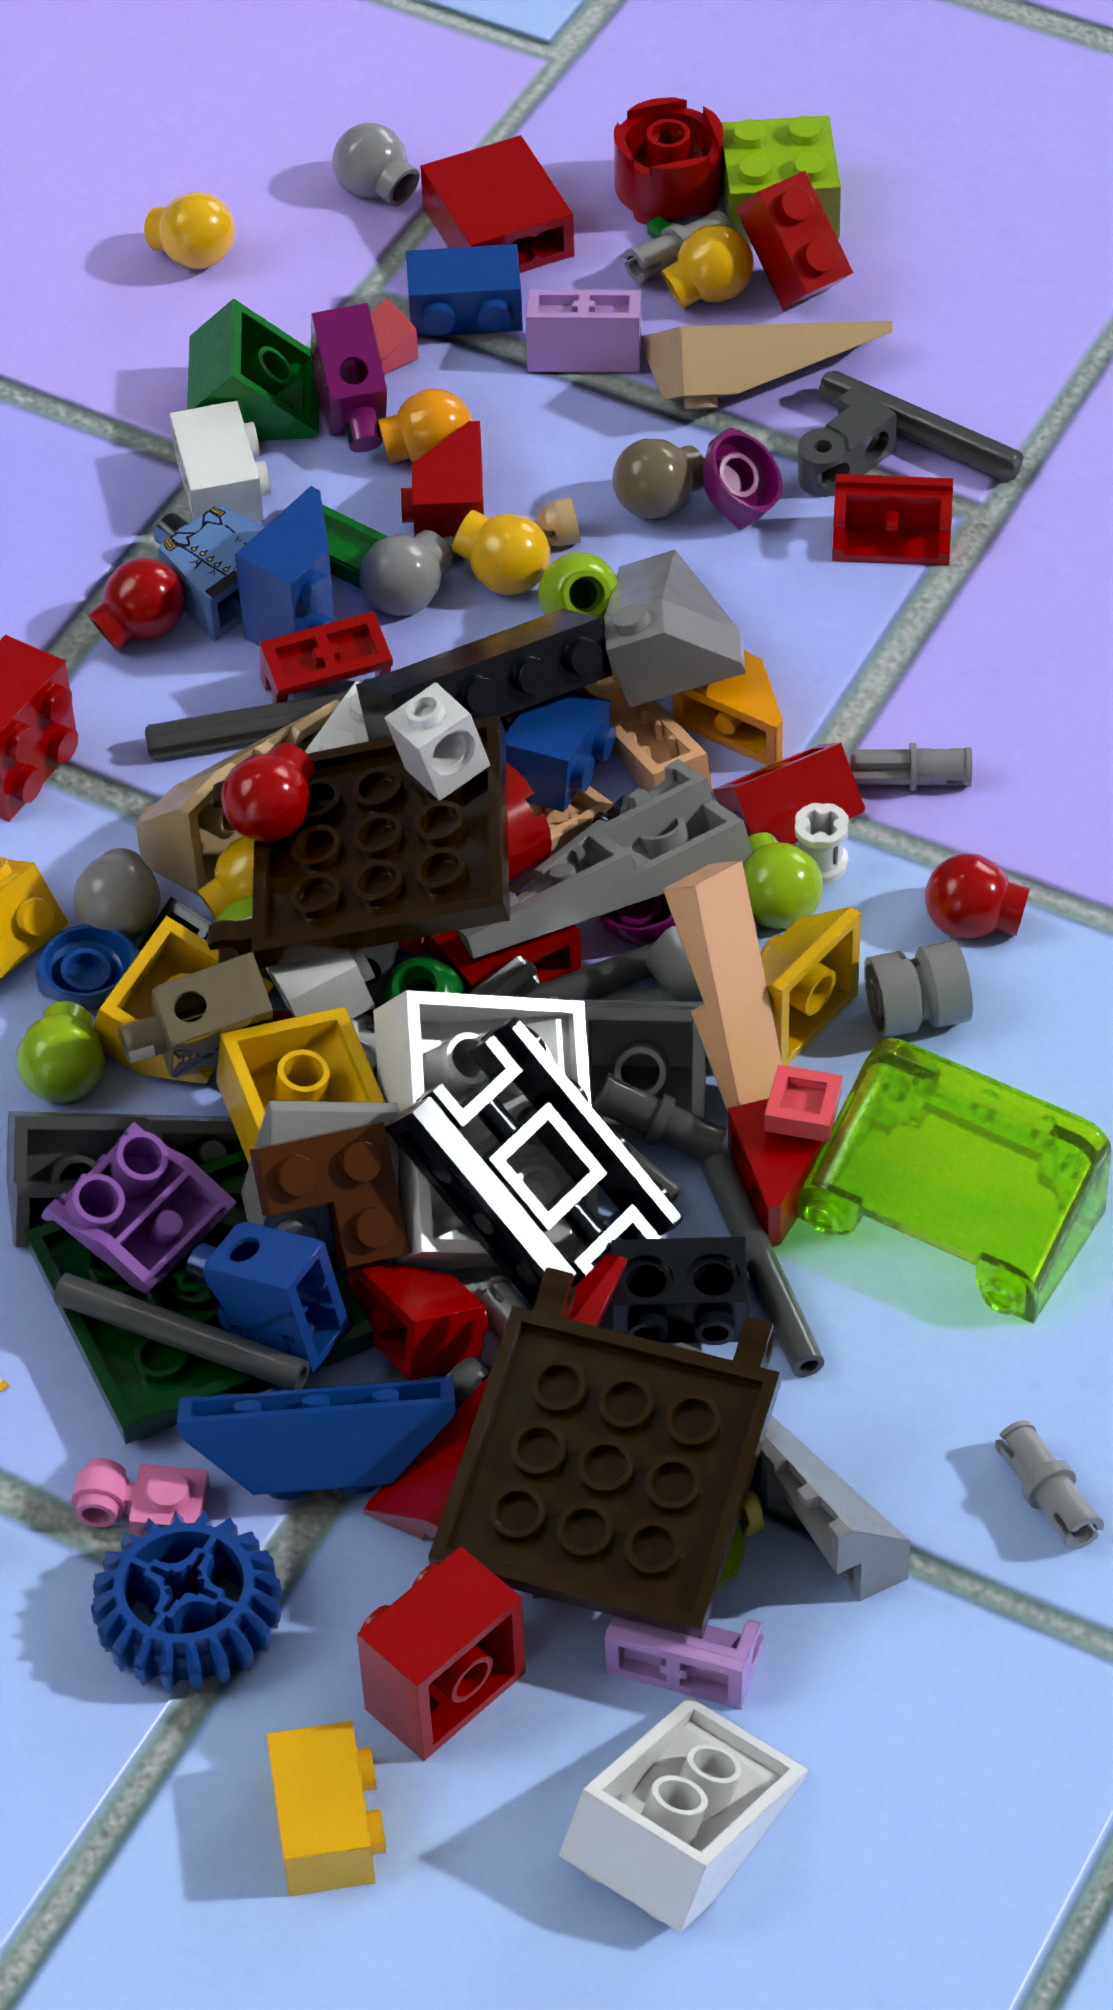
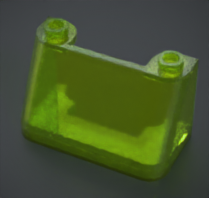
(963, 1171)

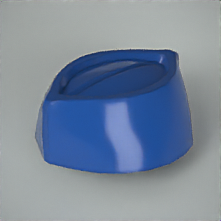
(84, 965)

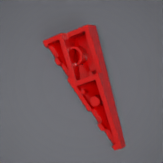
(421, 1492)

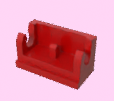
(892, 519)
(324, 655)

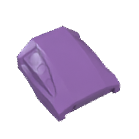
(141, 1208)

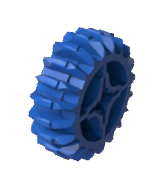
(194, 1624)

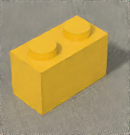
(322, 1807)

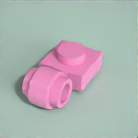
(105, 1493)

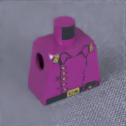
(349, 375)

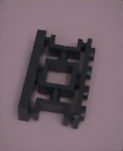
(491, 1194)

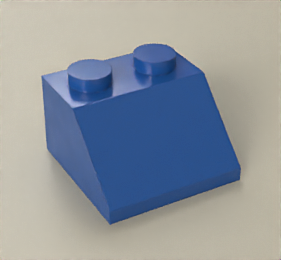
(287, 573)

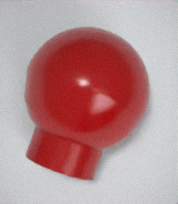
(139, 602)
(269, 793)
(974, 898)

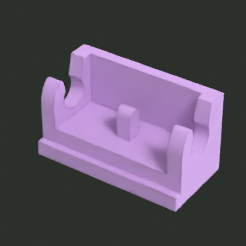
(583, 330)
(706, 1668)

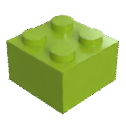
(776, 149)

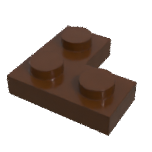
(347, 1172)

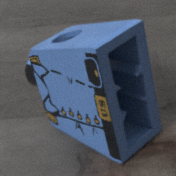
(205, 562)

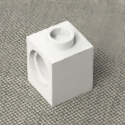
(437, 741)

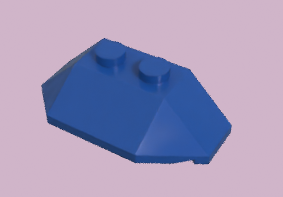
(318, 1435)

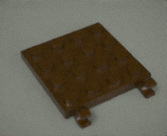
(377, 859)
(610, 1464)

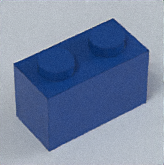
(464, 290)
(560, 746)

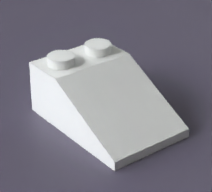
(680, 1812)

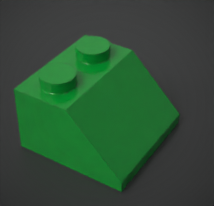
(259, 366)

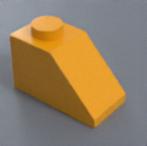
(736, 713)

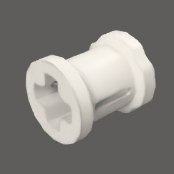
(821, 835)

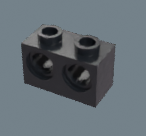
(680, 1283)

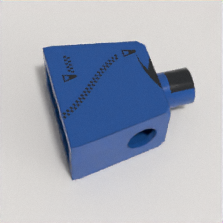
(273, 1290)

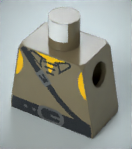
(193, 1014)

